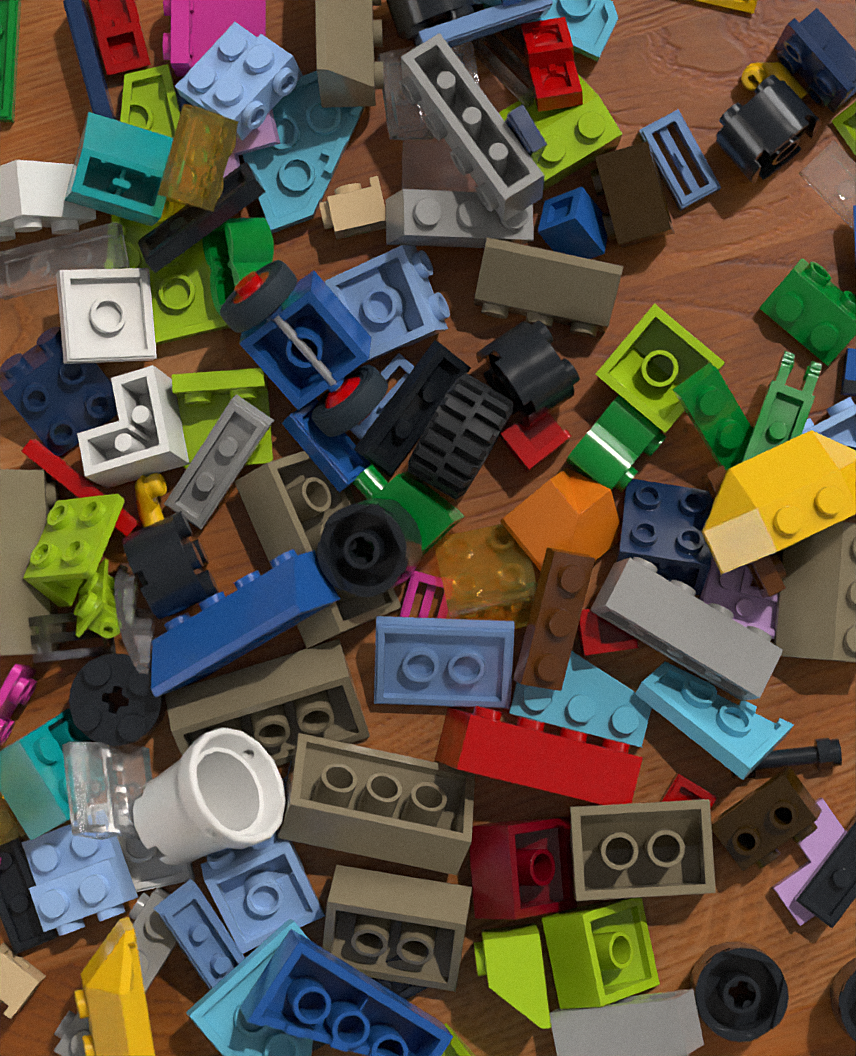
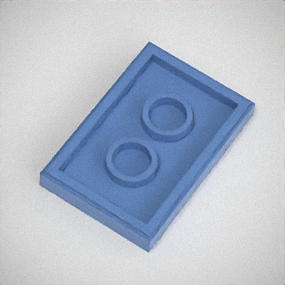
(443, 662)

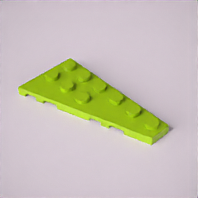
(182, 287)

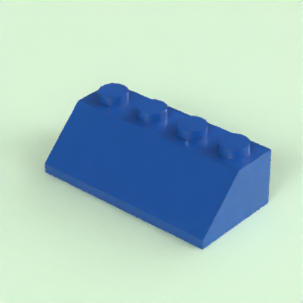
(240, 621)

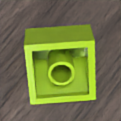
(572, 134)
(653, 363)
(600, 953)
(515, 969)

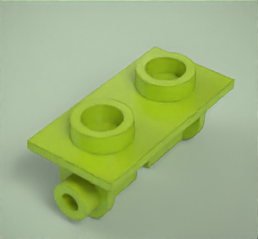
(97, 604)

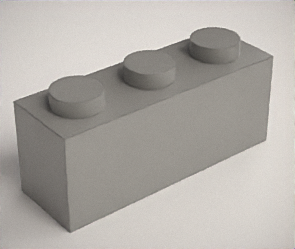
(450, 220)
(630, 1027)

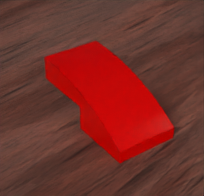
(119, 35)
(551, 64)

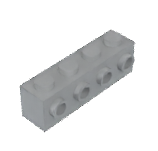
(471, 127)
(687, 629)
(154, 949)

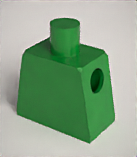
(430, 510)

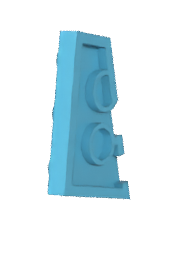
(587, 703)
(719, 726)

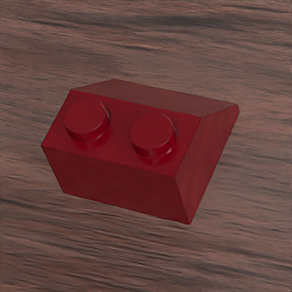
(521, 868)

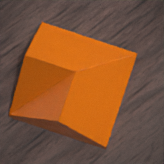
(567, 516)

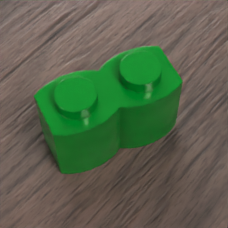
(234, 252)
(615, 445)

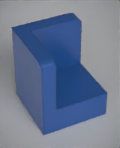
(573, 225)

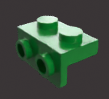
(813, 310)

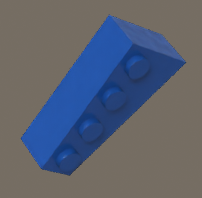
(331, 1002)

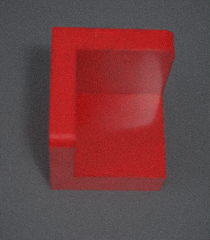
(534, 443)
(601, 636)

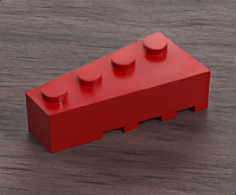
(537, 758)

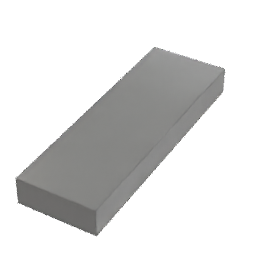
(219, 461)

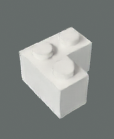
(34, 198)
(145, 437)

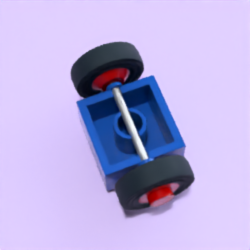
(306, 344)

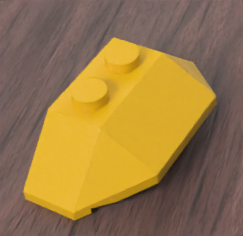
(780, 499)
(115, 998)

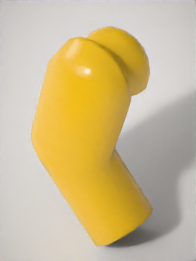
(759, 71)
(146, 492)

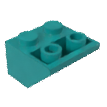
(119, 170)
(36, 777)

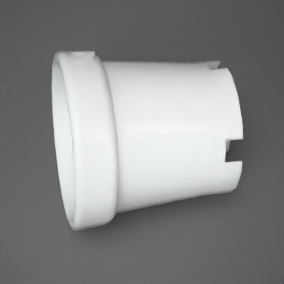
(212, 799)

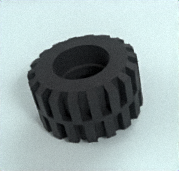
(460, 436)

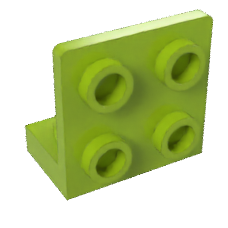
(205, 397)
(72, 545)

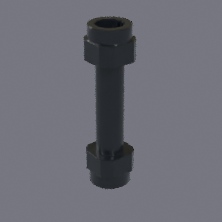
(825, 754)

